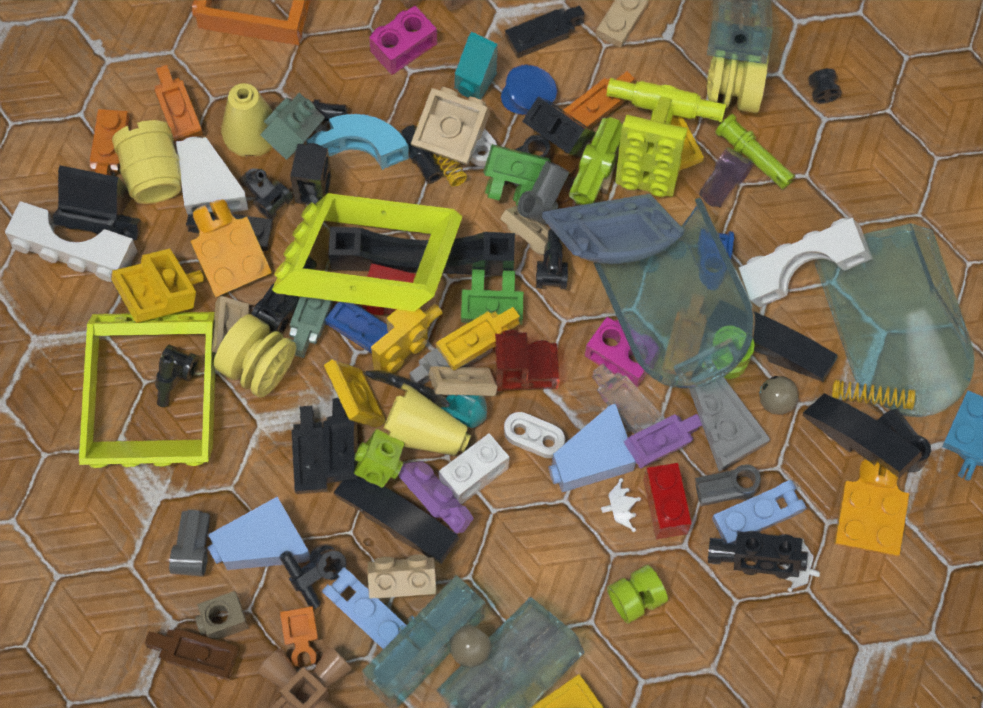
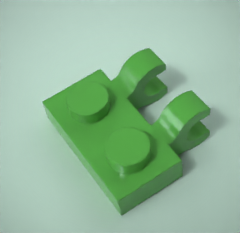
(512, 166)
(479, 301)

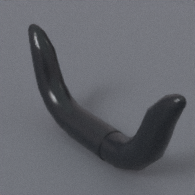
(397, 381)

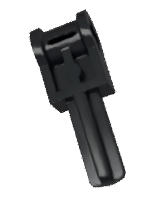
(279, 308)

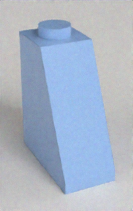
(593, 453)
(257, 539)

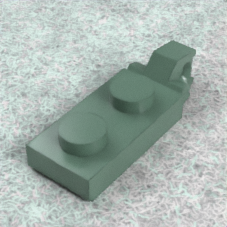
(308, 322)

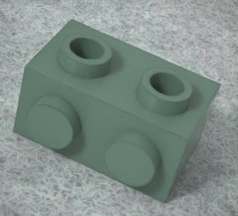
(291, 124)

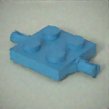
(967, 434)

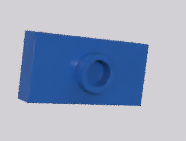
(356, 324)

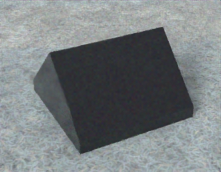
(91, 193)

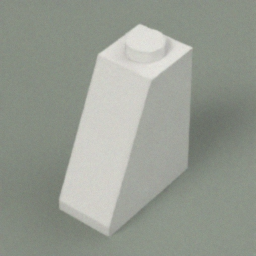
(207, 177)

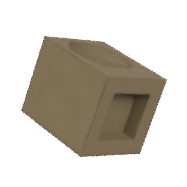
(235, 622)

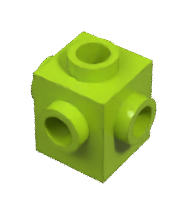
(379, 458)

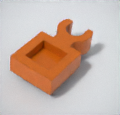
(300, 629)

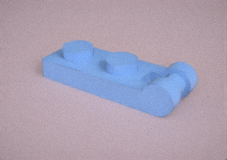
(759, 512)
(367, 613)

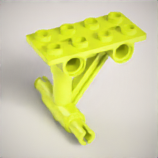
(653, 147)

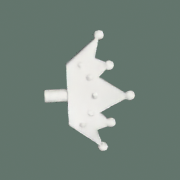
(621, 505)
(803, 575)

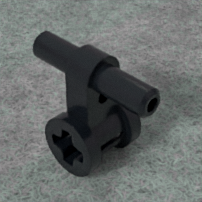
(266, 192)
(552, 269)
(173, 367)
(303, 577)

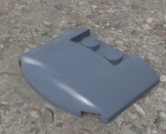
(615, 229)

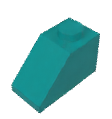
(476, 66)

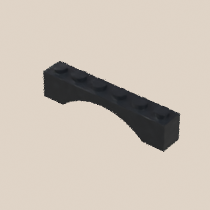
(357, 248)

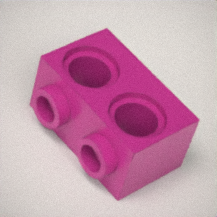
(407, 44)
(614, 357)

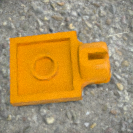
(227, 249)
(872, 512)

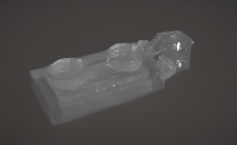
(631, 403)

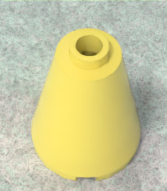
(245, 121)
(425, 424)

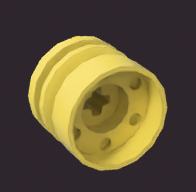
(739, 80)
(254, 355)

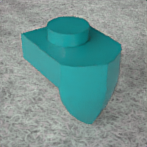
(467, 409)

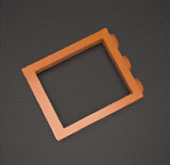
(253, 25)

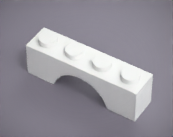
(33, 231)
(769, 275)

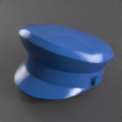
(524, 86)

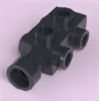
(763, 550)

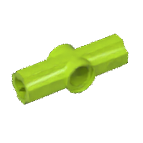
(597, 162)

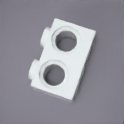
(474, 468)

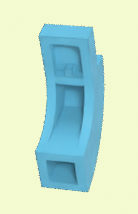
(366, 135)

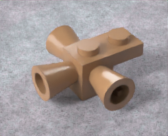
(304, 688)

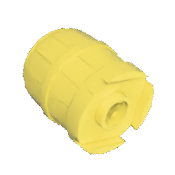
(148, 161)

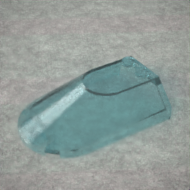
(683, 307)
(901, 320)

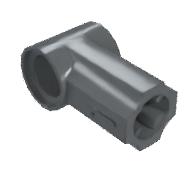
(543, 193)
(724, 485)
(190, 551)

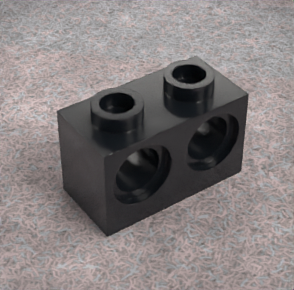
(558, 127)
(310, 173)

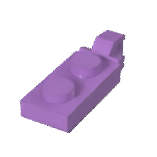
(661, 439)
(435, 495)

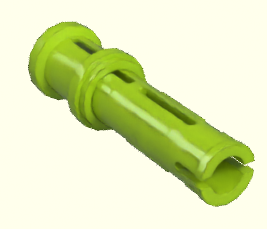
(745, 143)

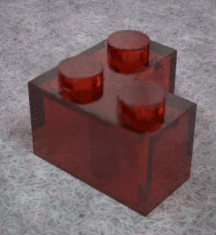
(523, 364)

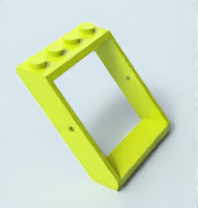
(437, 221)
(139, 452)

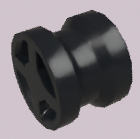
(824, 86)

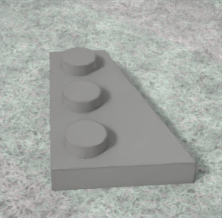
(727, 423)

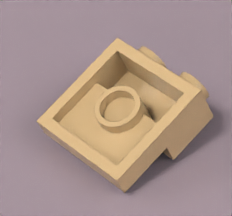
(451, 125)
(401, 577)

